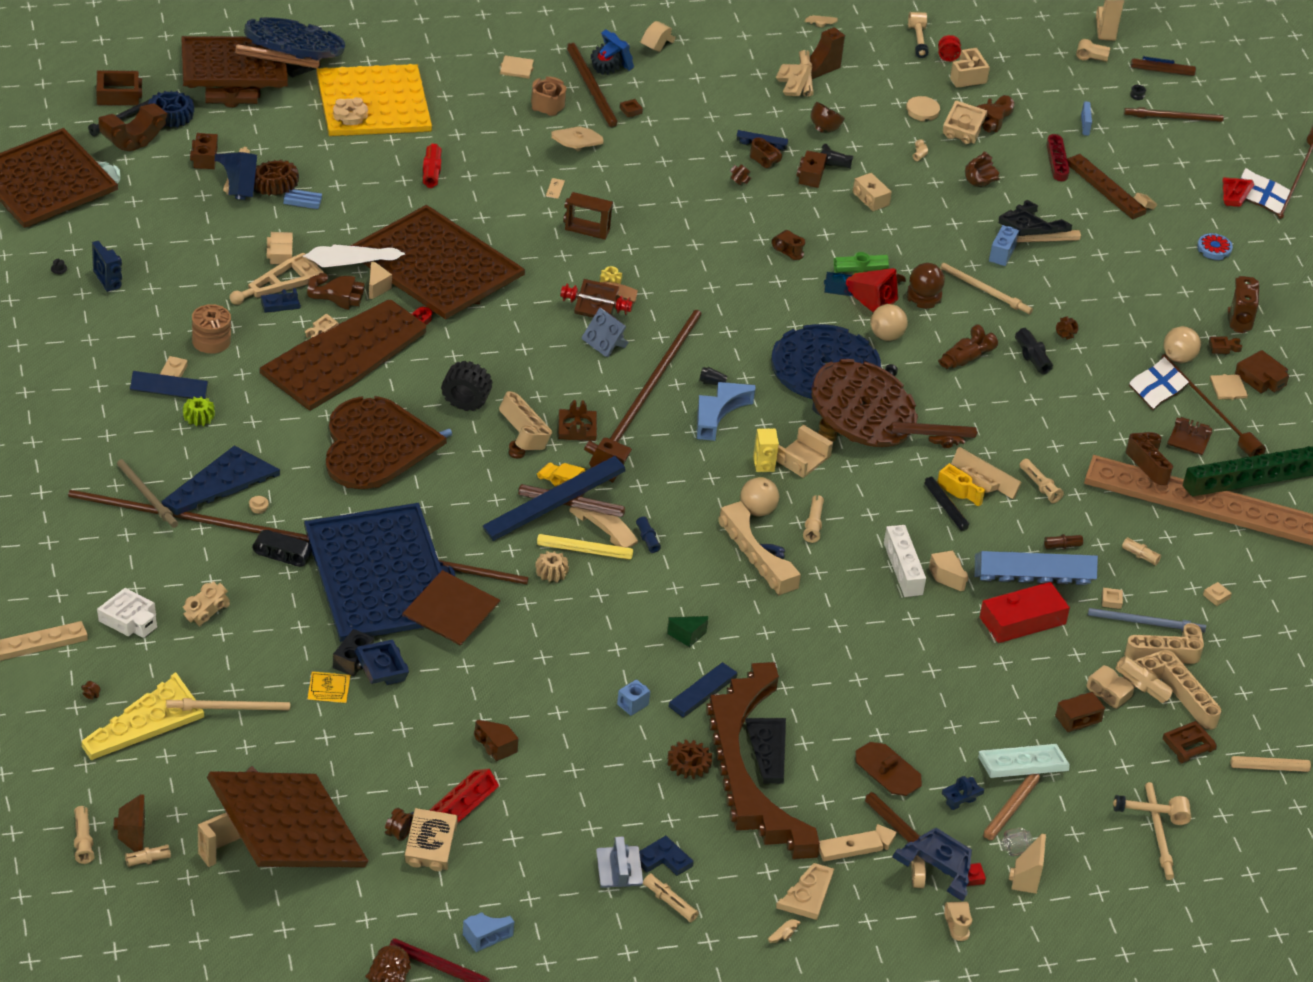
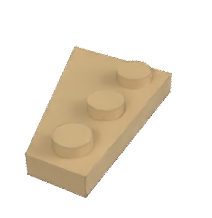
(809, 893)

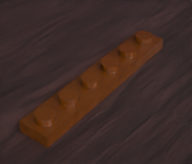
(1106, 186)

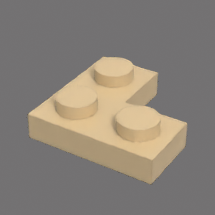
(794, 76)

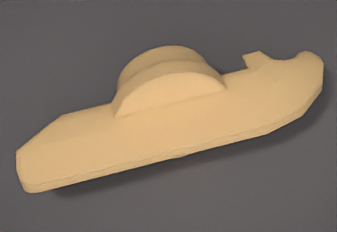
(821, 20)
(784, 931)

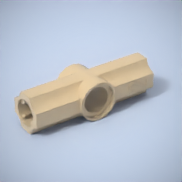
(1144, 679)

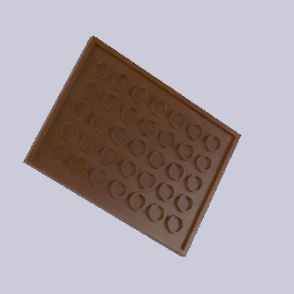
(441, 262)

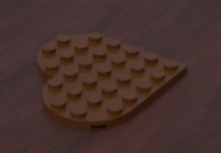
(376, 442)

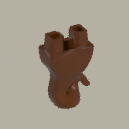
(996, 112)
(341, 291)

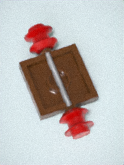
(595, 296)

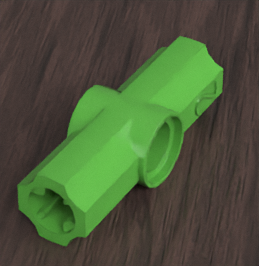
(860, 263)

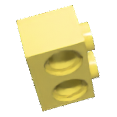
(765, 450)

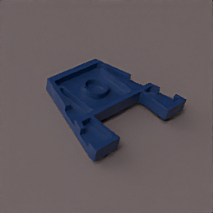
(945, 854)

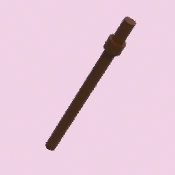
(1142, 112)

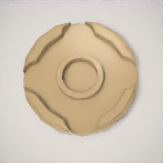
(923, 108)

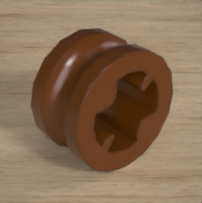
(515, 451)

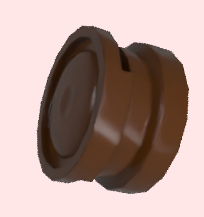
(399, 824)

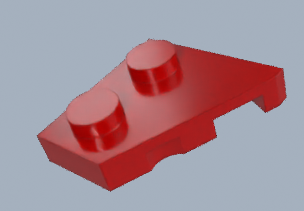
(1236, 190)

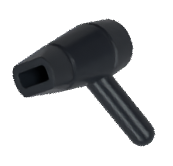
(835, 158)

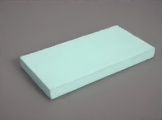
(1023, 760)

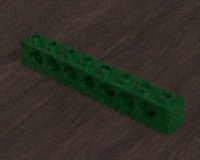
(1249, 471)

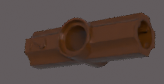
(231, 96)

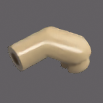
(921, 149)

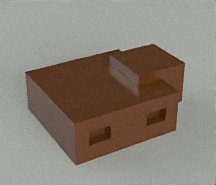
(1262, 372)

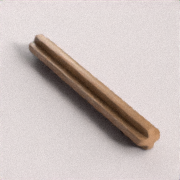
(275, 56)
(1011, 806)

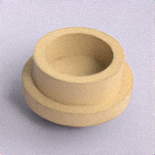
(258, 504)

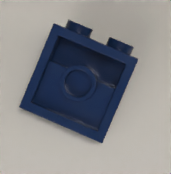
(106, 266)
(382, 662)

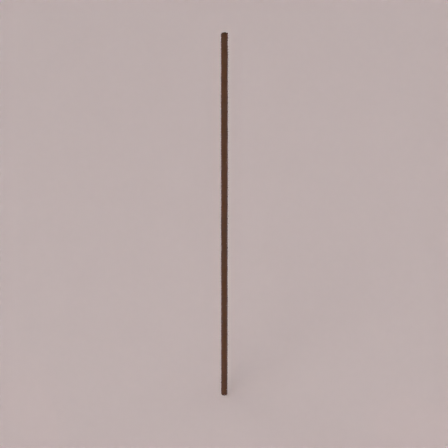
(257, 529)

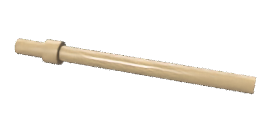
(1015, 303)
(188, 704)
(1165, 859)

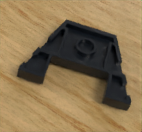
(1029, 224)

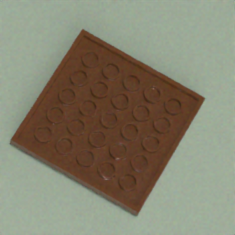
(213, 62)
(50, 178)
(287, 819)

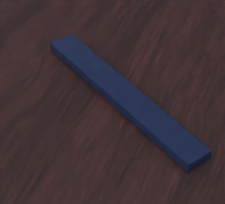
(553, 498)

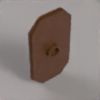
(888, 768)

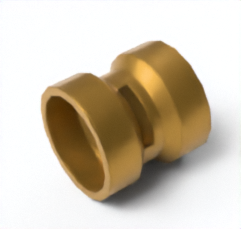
(827, 431)

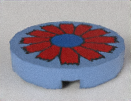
(1214, 246)

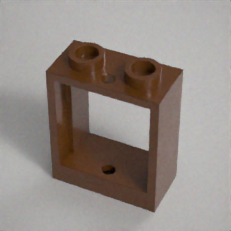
(118, 96)
(587, 227)

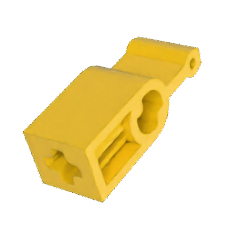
(559, 474)
(960, 484)

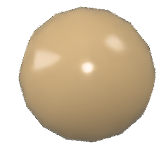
(888, 322)
(1182, 344)
(759, 496)

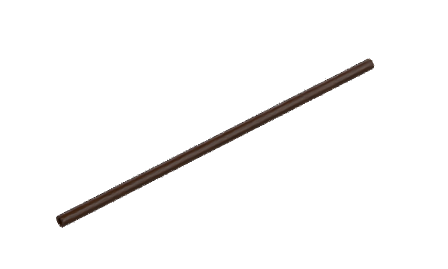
(654, 378)

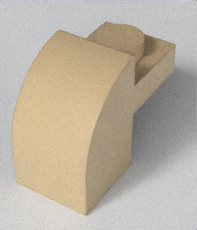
(657, 35)

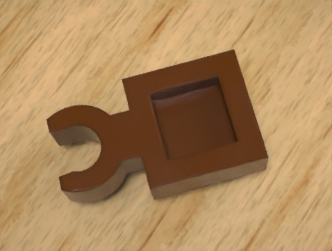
(1222, 345)

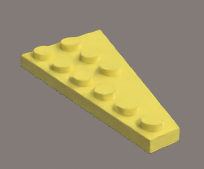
(143, 720)

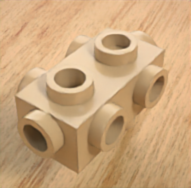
(206, 603)

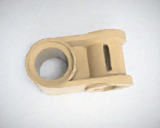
(958, 919)

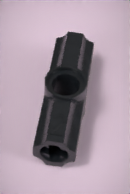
(1033, 351)

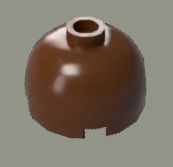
(825, 118)

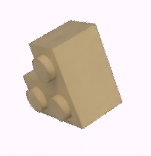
(970, 70)

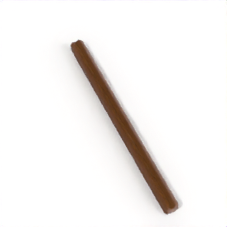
(592, 84)

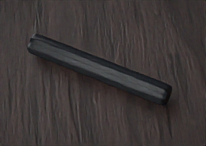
(946, 503)

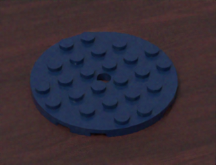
(294, 38)
(802, 353)

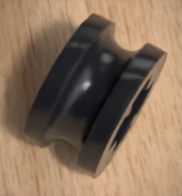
(1138, 92)

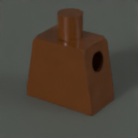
(605, 451)

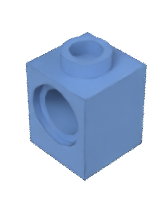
(633, 697)

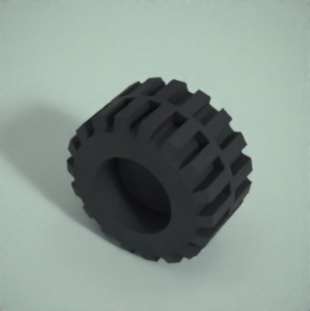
(466, 386)

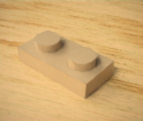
(174, 367)

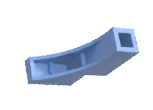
(713, 409)

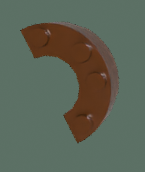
(137, 132)

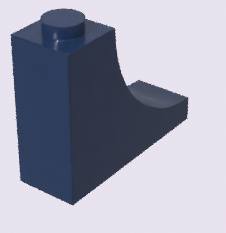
(240, 173)

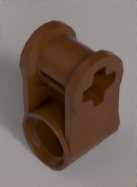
(764, 153)
(787, 243)

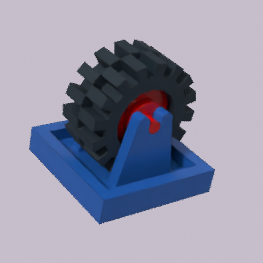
(612, 55)

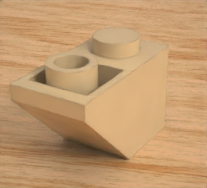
(948, 570)

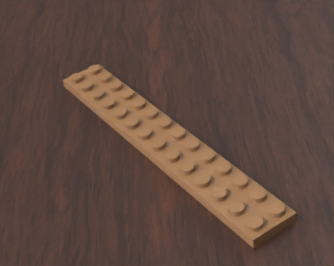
(1221, 506)

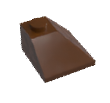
(131, 823)

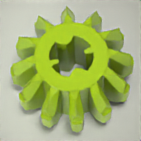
(198, 411)

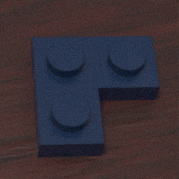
(665, 852)

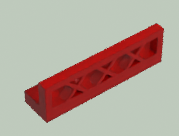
(467, 794)

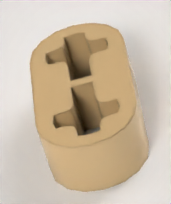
(918, 872)

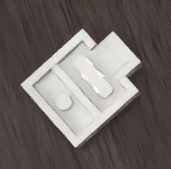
(129, 614)

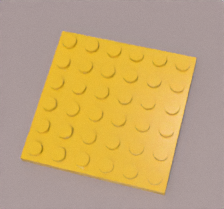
(390, 92)

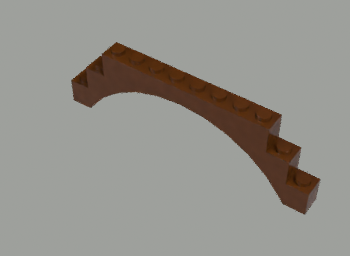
(748, 804)

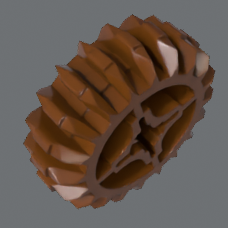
(276, 177)

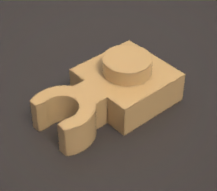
(323, 324)

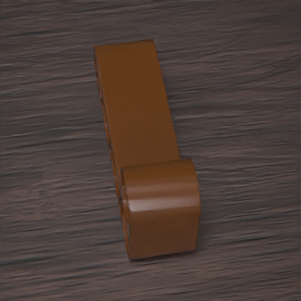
(1144, 451)

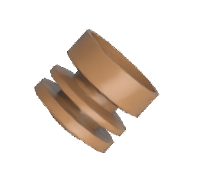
(211, 328)

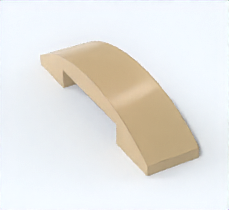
(612, 525)

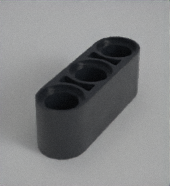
(282, 548)

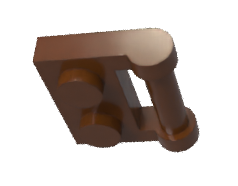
(1187, 736)

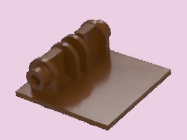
(1190, 437)

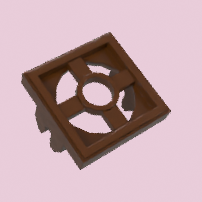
(577, 413)

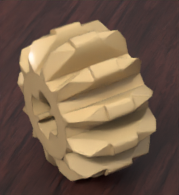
(552, 566)

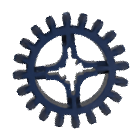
(177, 105)

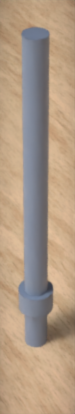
(1142, 619)

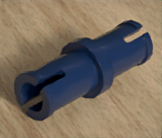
(648, 534)

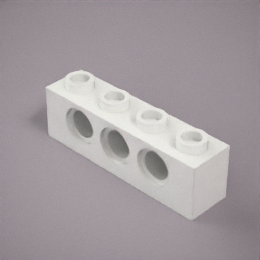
(904, 560)

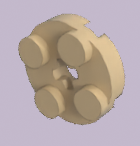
(350, 111)

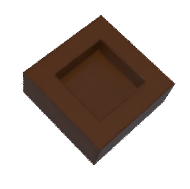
(631, 108)

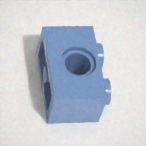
(1003, 245)

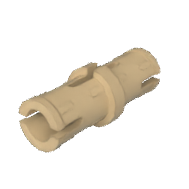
(1141, 551)
(148, 855)

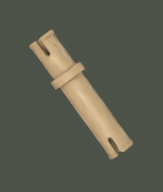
(805, 60)
(664, 892)

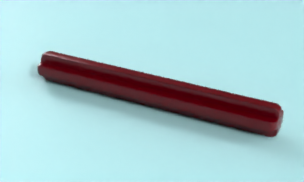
(439, 963)

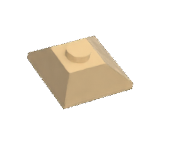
(1028, 867)

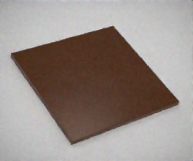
(451, 607)

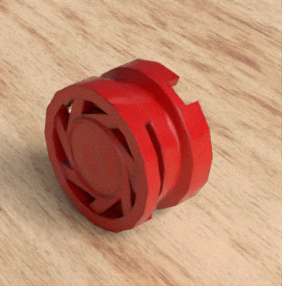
(949, 47)

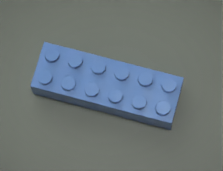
(1036, 566)

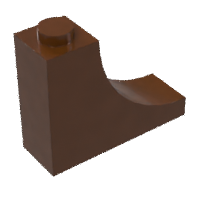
(828, 53)

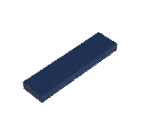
(168, 385)
(702, 689)

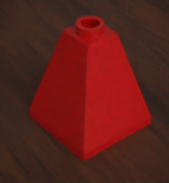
(874, 287)

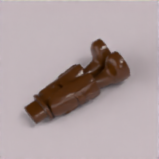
(969, 349)

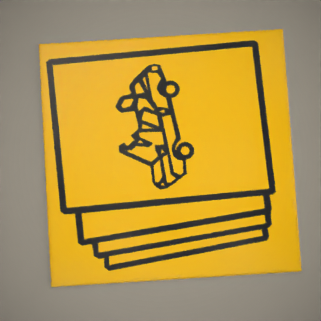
(329, 687)

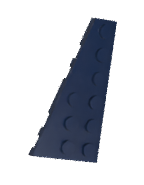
(222, 477)

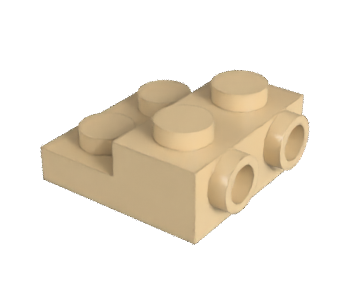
(964, 122)

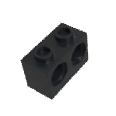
(345, 657)

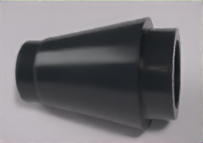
(712, 376)

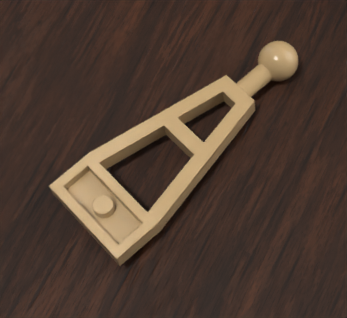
(303, 266)

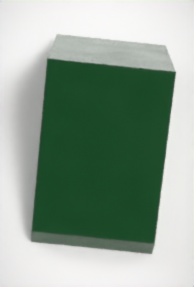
(687, 629)

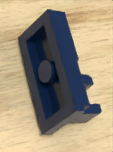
(280, 302)

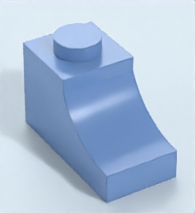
(485, 931)

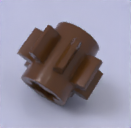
(740, 174)
(1067, 327)

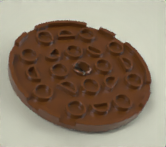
(839, 397)

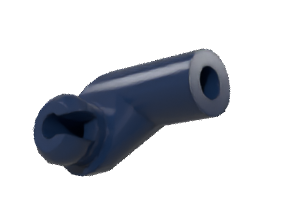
(774, 549)

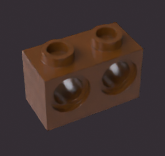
(204, 151)

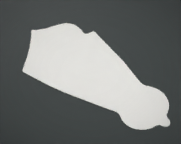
(345, 255)

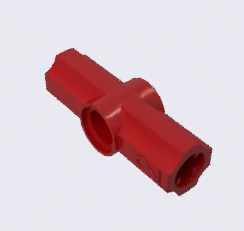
(432, 165)

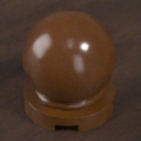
(926, 285)

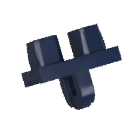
(970, 792)

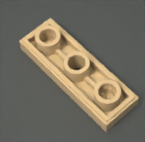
(850, 845)

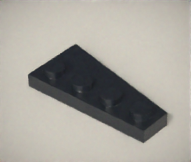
(768, 744)

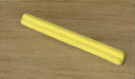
(585, 546)

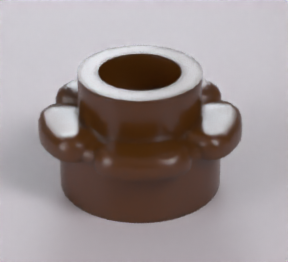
(91, 690)

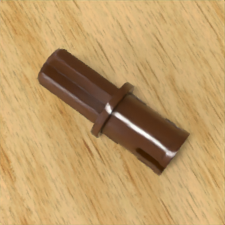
(1063, 541)

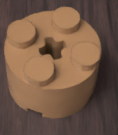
(548, 95)

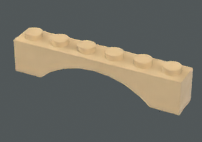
(778, 572)

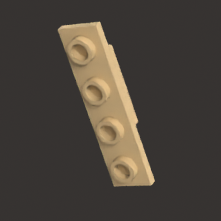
(985, 474)

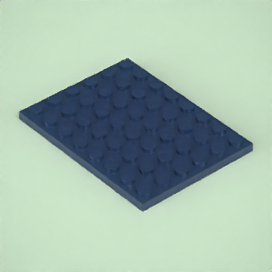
(373, 567)

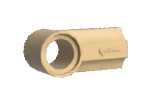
(1092, 51)

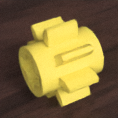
(611, 275)

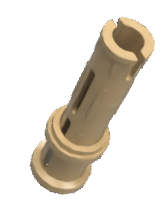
(1045, 485)
(813, 523)
(83, 841)

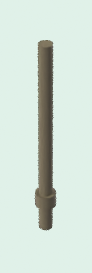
(164, 512)

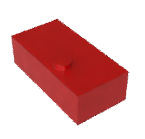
(1024, 612)

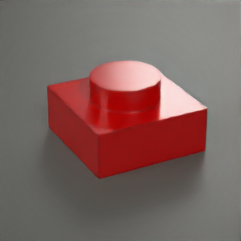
(976, 875)

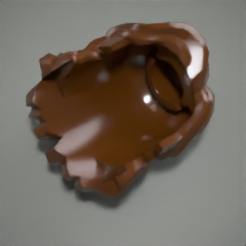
(980, 170)
(389, 965)

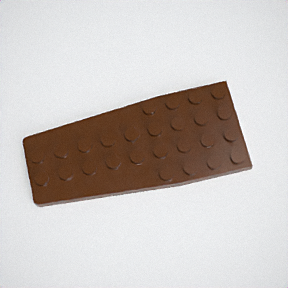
(344, 354)

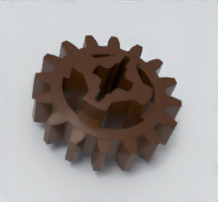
(689, 759)

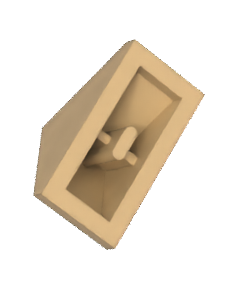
(379, 280)

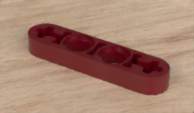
(1057, 157)

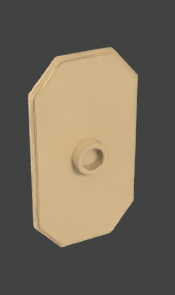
(577, 137)

